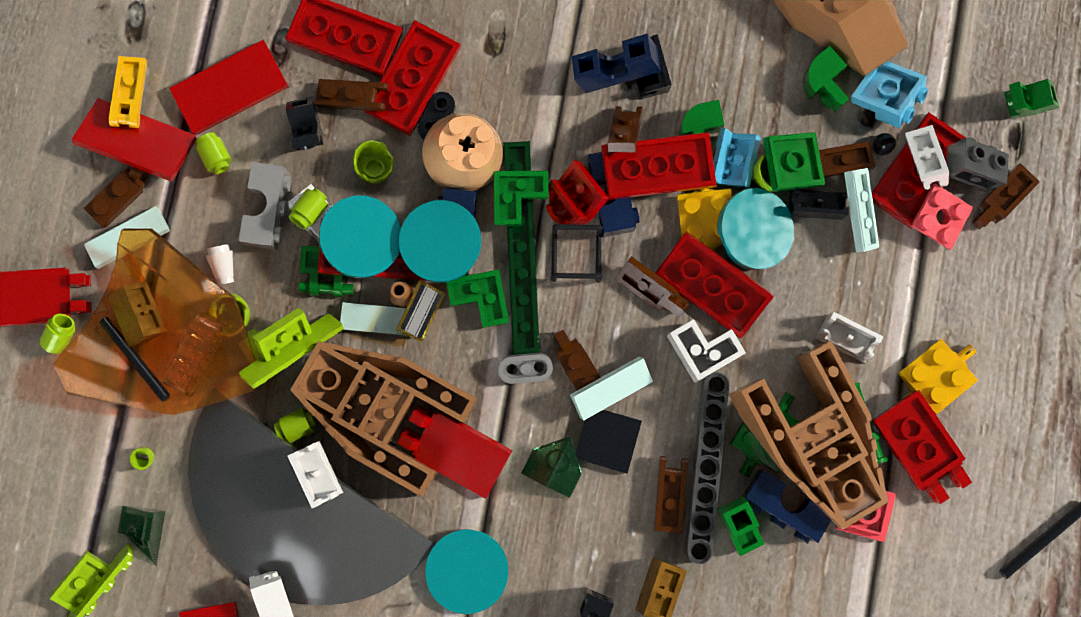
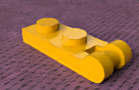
(128, 91)

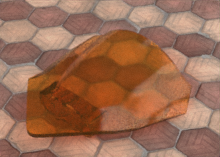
(193, 359)

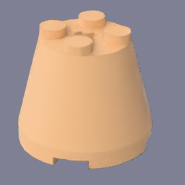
(458, 169)

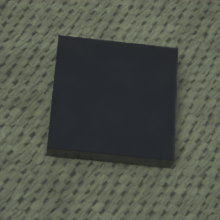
(608, 440)

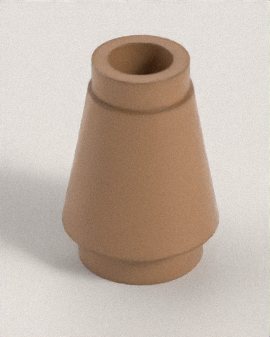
(401, 300)

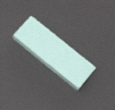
(861, 210)
(104, 247)
(371, 318)
(611, 388)

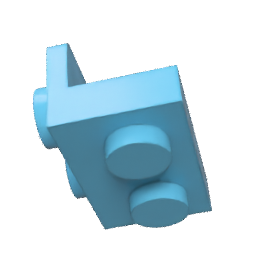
(735, 158)

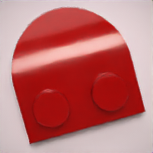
(575, 196)

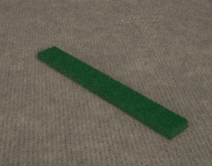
(522, 261)

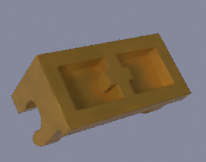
(137, 313)
(660, 589)

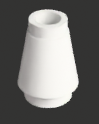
(221, 263)

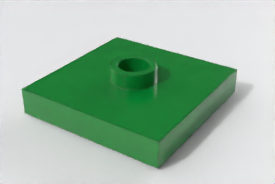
(793, 161)

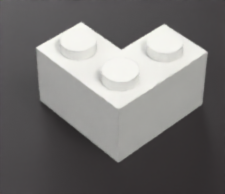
(700, 356)

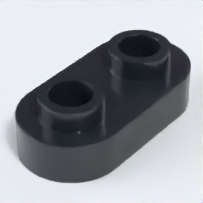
(433, 113)

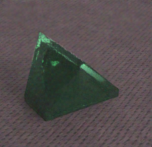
(554, 466)
(143, 529)

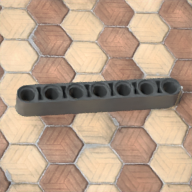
(712, 480)

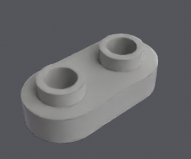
(525, 368)

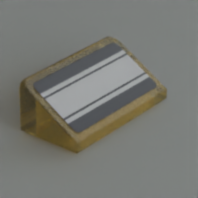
(420, 311)

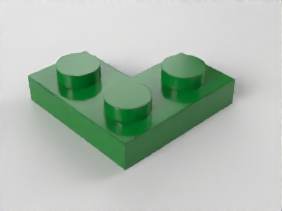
(511, 189)
(487, 291)

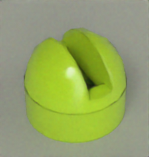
(139, 462)

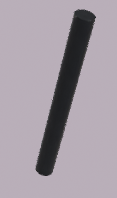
(135, 359)
(1041, 542)

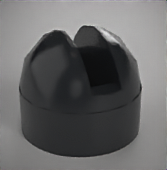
(884, 149)

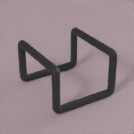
(554, 275)

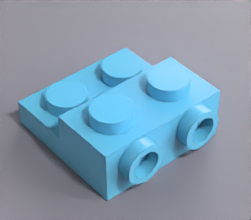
(891, 93)

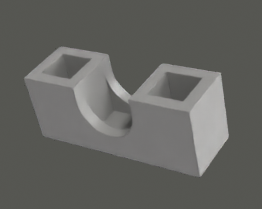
(265, 228)

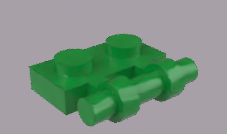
(309, 265)

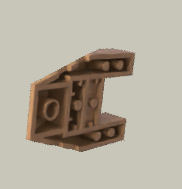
(857, 30)
(364, 399)
(827, 452)

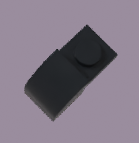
(304, 124)

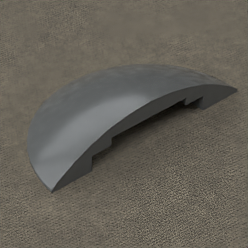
(264, 523)

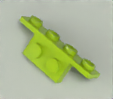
(286, 343)
(88, 581)

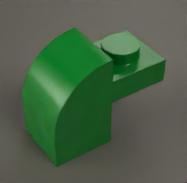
(820, 79)
(1031, 98)
(703, 119)
(741, 525)

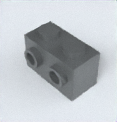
(977, 164)

